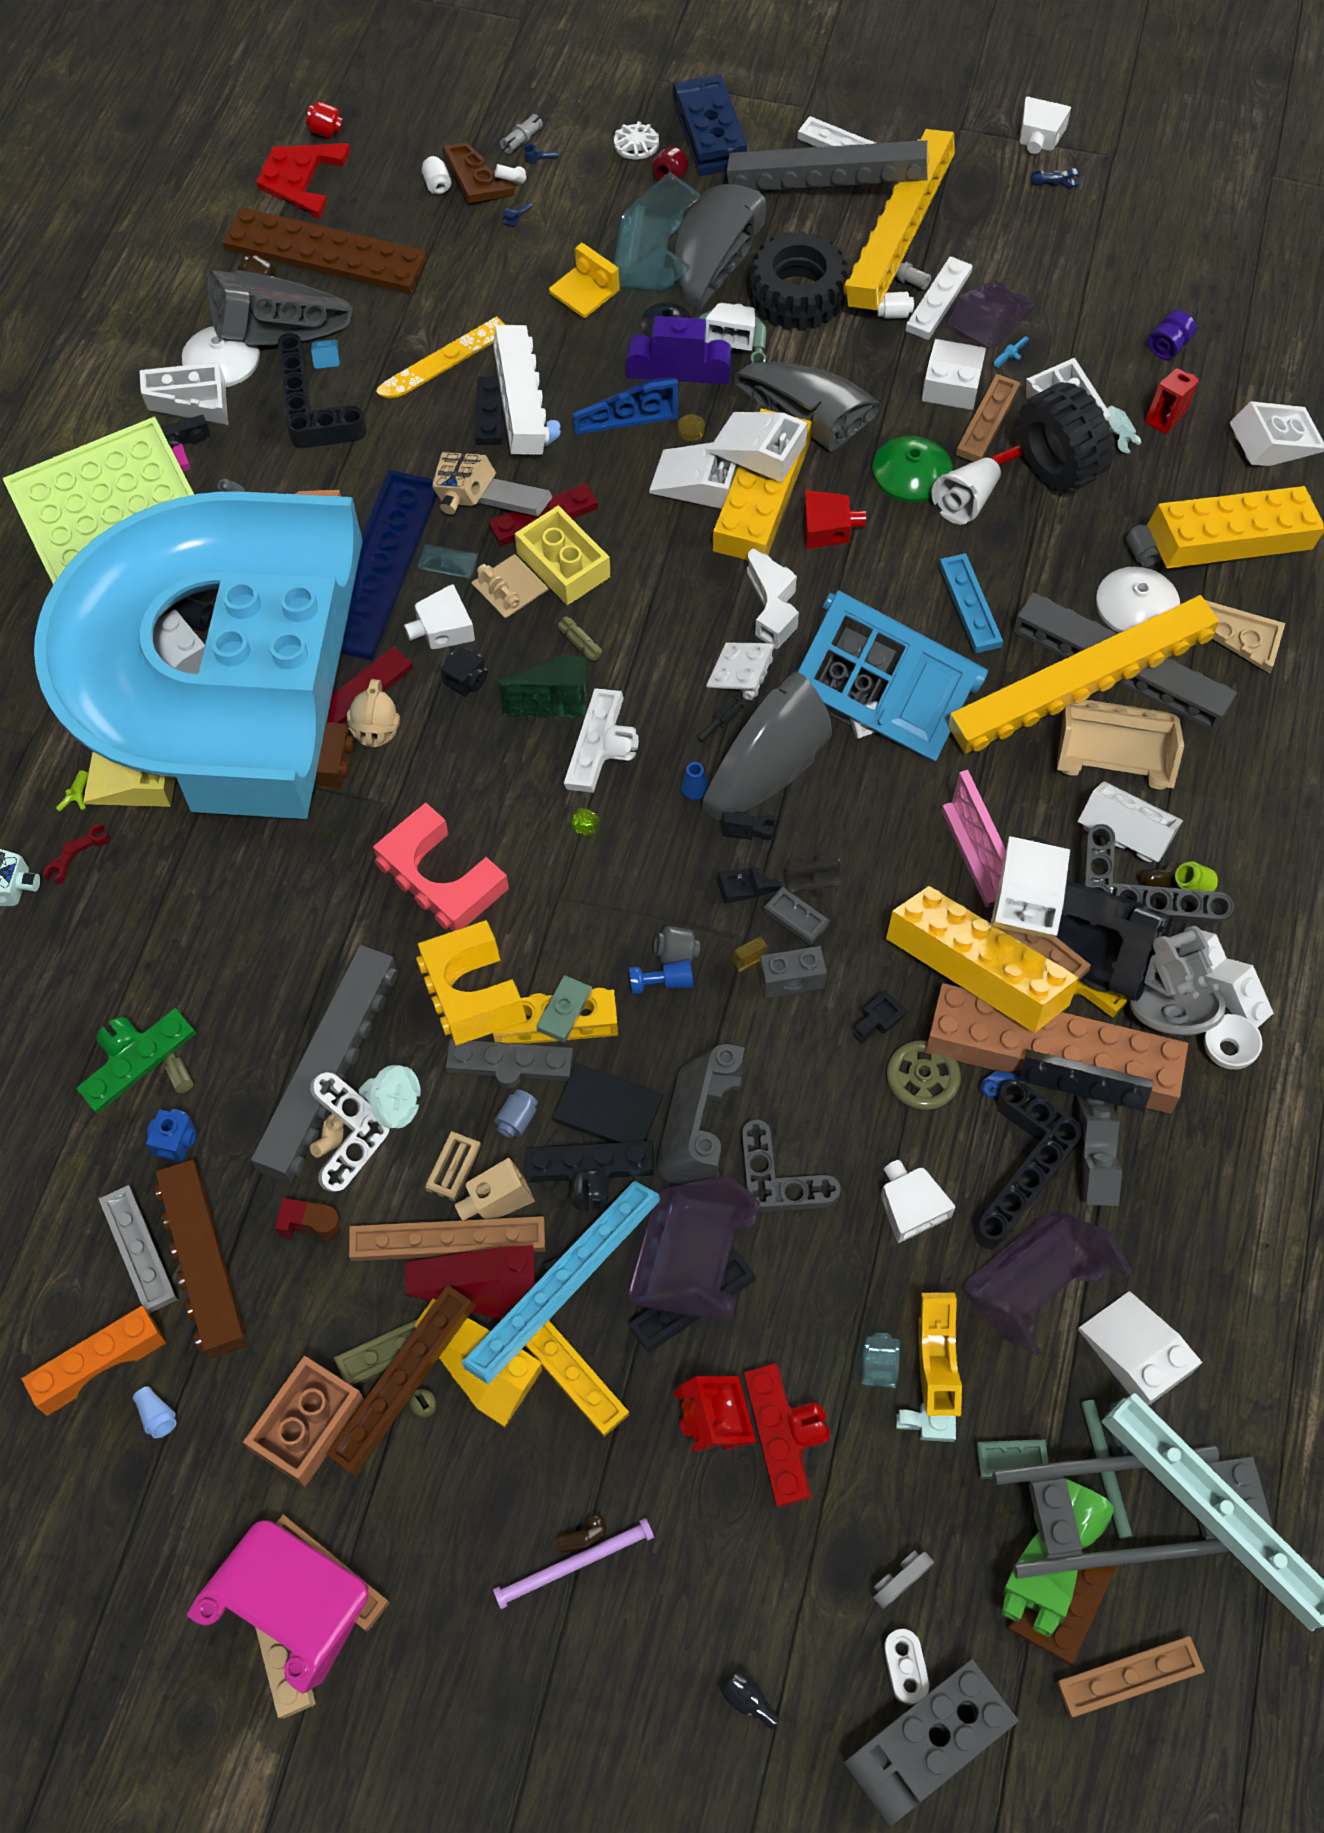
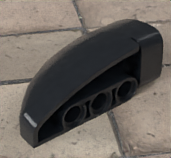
(1112, 937)

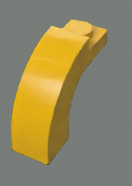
(937, 1355)

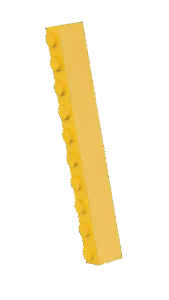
(897, 227)
(1083, 674)

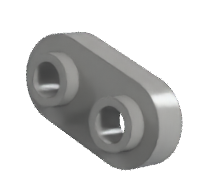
(890, 1588)

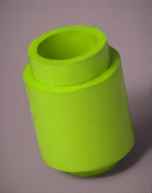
(1196, 877)

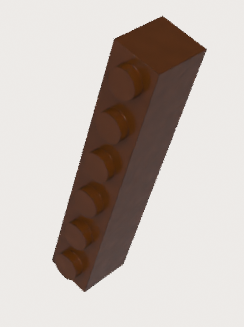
(201, 1260)

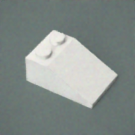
(953, 374)
(1276, 433)
(177, 643)
(1140, 1348)

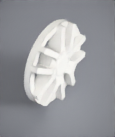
(636, 141)

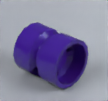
(1172, 334)

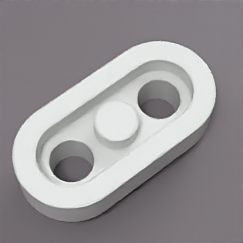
(906, 1667)

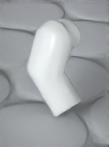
(514, 175)

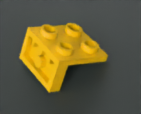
(588, 284)

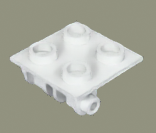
(742, 667)

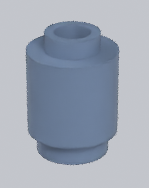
(516, 1114)

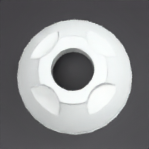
(1239, 1032)

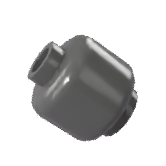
(676, 945)

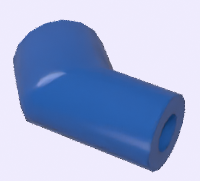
(993, 1083)

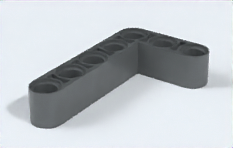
(1168, 896)

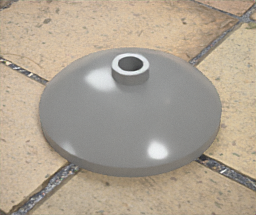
(1179, 1019)

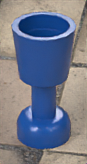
(674, 975)

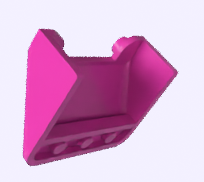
(288, 1595)

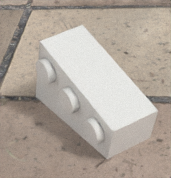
(186, 391)

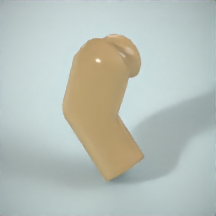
(331, 1137)

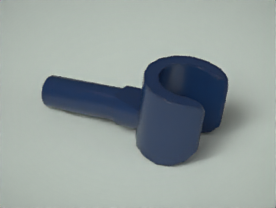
(532, 155)
(513, 216)

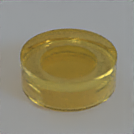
(691, 427)

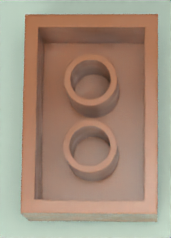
(304, 1421)

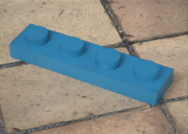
(970, 603)

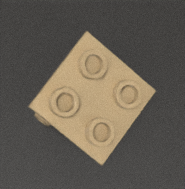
(508, 585)

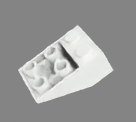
(762, 442)
(694, 475)
(1031, 888)

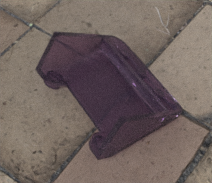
(690, 1246)

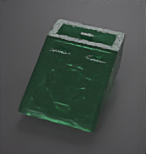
(547, 689)

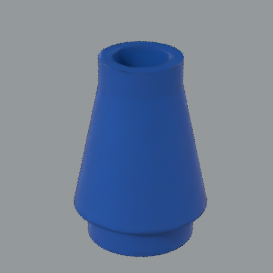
(694, 783)

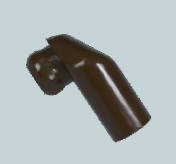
(1160, 878)
(583, 1538)

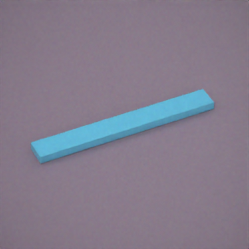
(560, 1282)

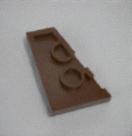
(473, 175)
(1069, 1635)

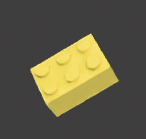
(562, 555)

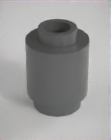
(1143, 546)

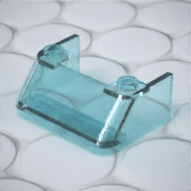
(645, 234)

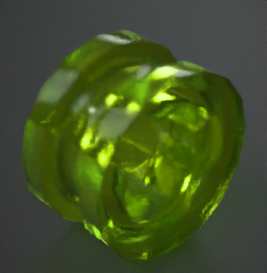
(584, 821)

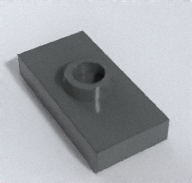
(796, 916)

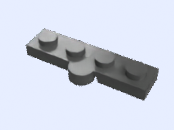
(510, 1061)

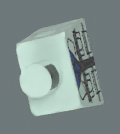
(15, 878)

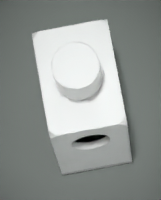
(1043, 124)
(441, 620)
(913, 1201)

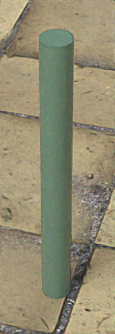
(1109, 1478)

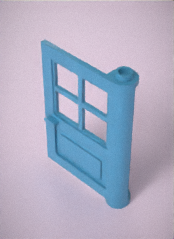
(919, 693)

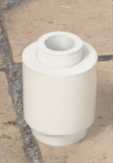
(436, 175)
(896, 306)

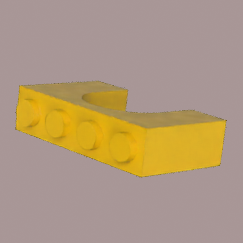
(468, 1013)

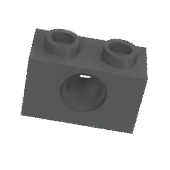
(792, 972)

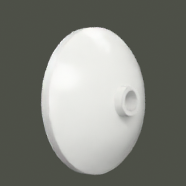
(235, 356)
(1125, 606)

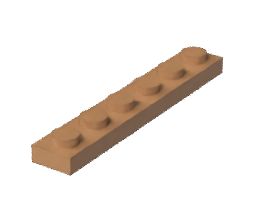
(443, 1238)

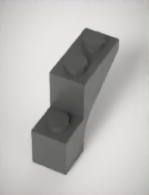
(1099, 1149)

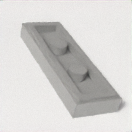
(515, 497)

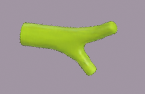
(75, 793)

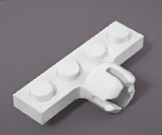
(600, 741)

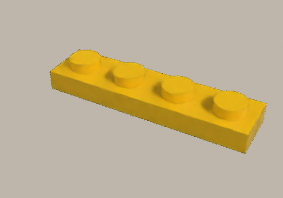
(577, 1379)

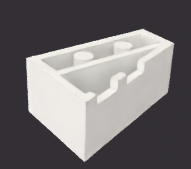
(1064, 372)

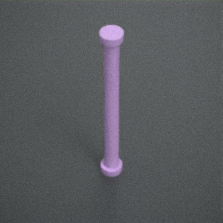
(573, 1563)

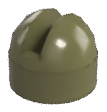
(417, 1409)

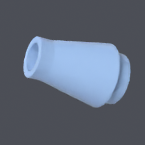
(155, 1415)

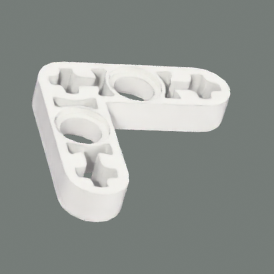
(357, 1124)

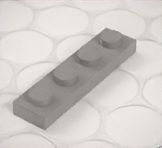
(138, 1249)

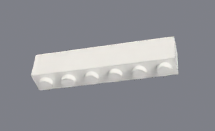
(519, 390)

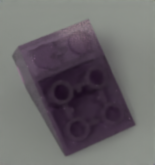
(990, 312)

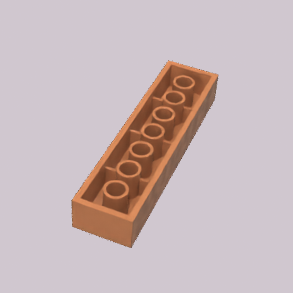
(989, 1039)

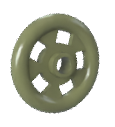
(923, 1099)

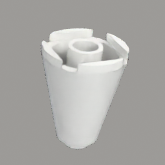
(965, 490)

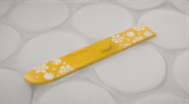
(439, 361)

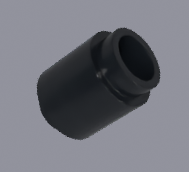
(195, 612)

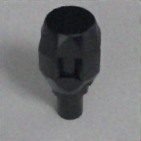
(748, 1698)

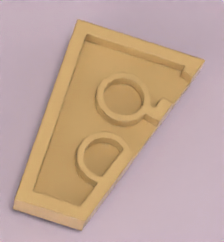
(1248, 635)

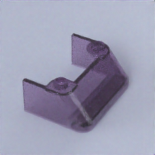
(1039, 1267)

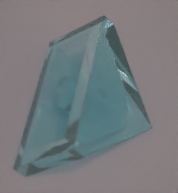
(448, 561)

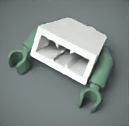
(737, 327)

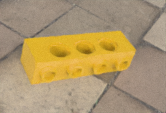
(599, 1023)

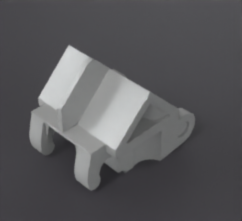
(1182, 974)

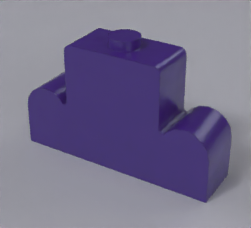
(679, 352)

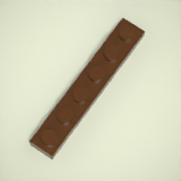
(400, 1380)

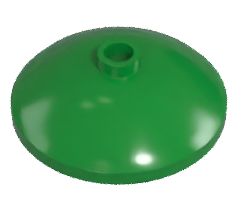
(909, 467)

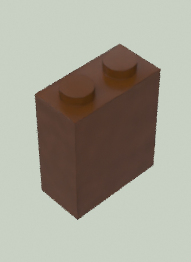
(334, 753)

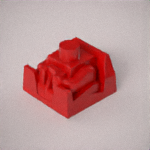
(715, 1413)

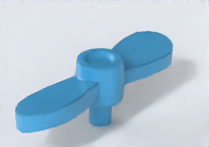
(1010, 351)

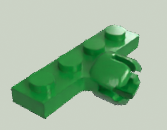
(132, 1056)

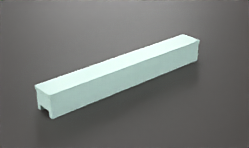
(1219, 1509)

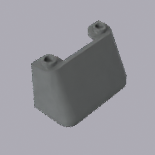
(686, 1151)

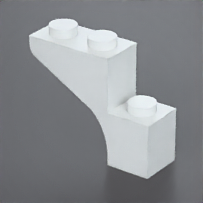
(775, 587)
(1236, 983)

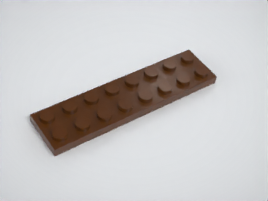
(325, 250)

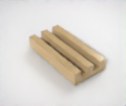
(443, 1190)

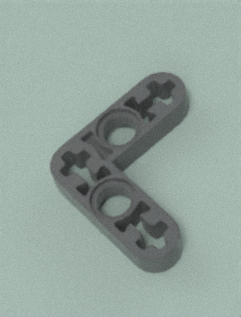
(777, 1186)

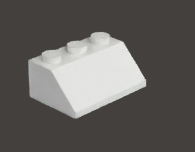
(1132, 820)

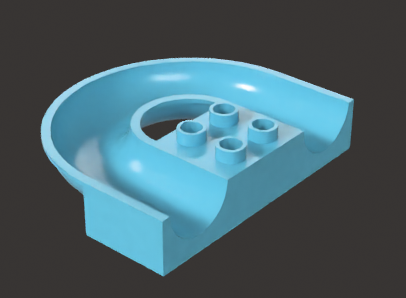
(256, 713)

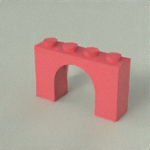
(452, 903)

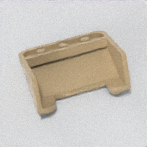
(1121, 740)

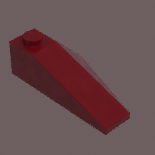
(488, 1277)

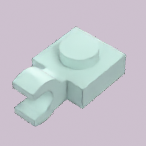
(1121, 425)
(931, 1427)

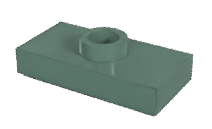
(564, 1008)
(1009, 1455)

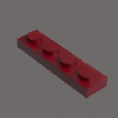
(573, 502)

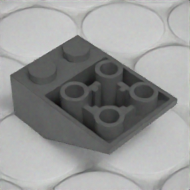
(866, 685)

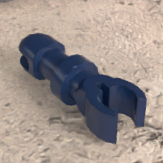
(1040, 177)

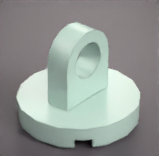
(392, 1096)

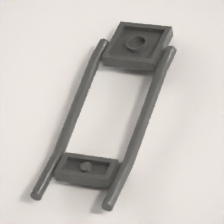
(1059, 1526)

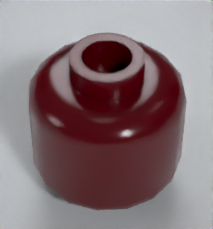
(670, 160)

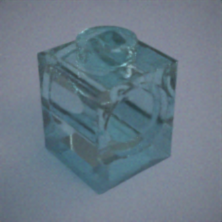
(880, 1360)

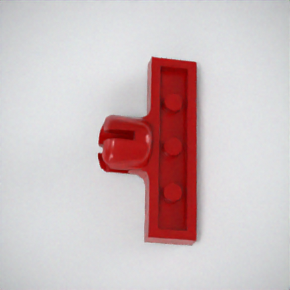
(784, 1433)

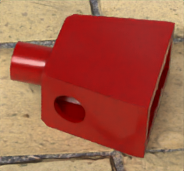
(1176, 391)
(829, 519)

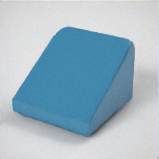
(325, 354)

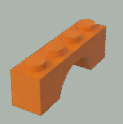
(65, 1375)

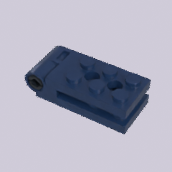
(708, 122)

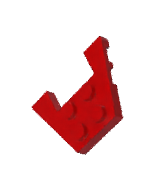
(291, 170)

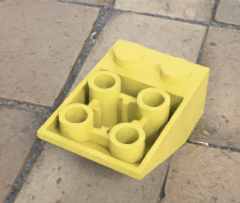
(119, 785)

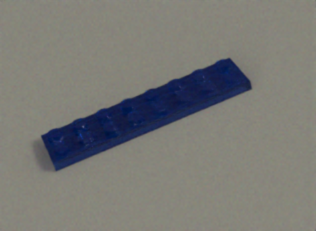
(385, 558)

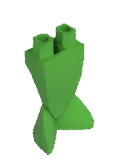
(1053, 1593)

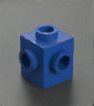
(171, 1134)

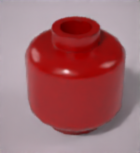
(323, 120)

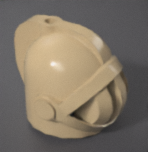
(373, 713)

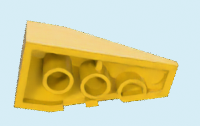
(506, 1390)

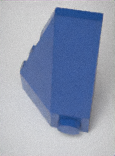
(638, 405)

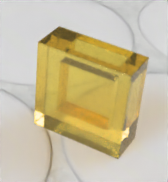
(749, 953)

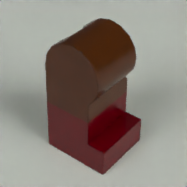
(307, 1218)

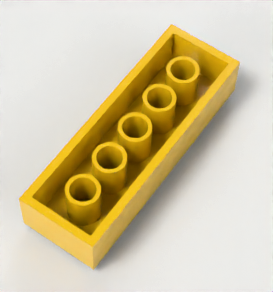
(755, 508)
(1235, 526)
(982, 958)

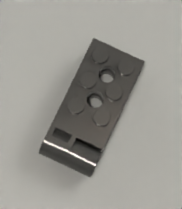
(903, 1764)

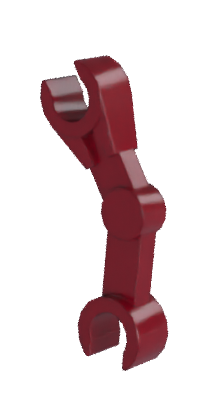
(71, 849)

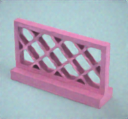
(976, 837)

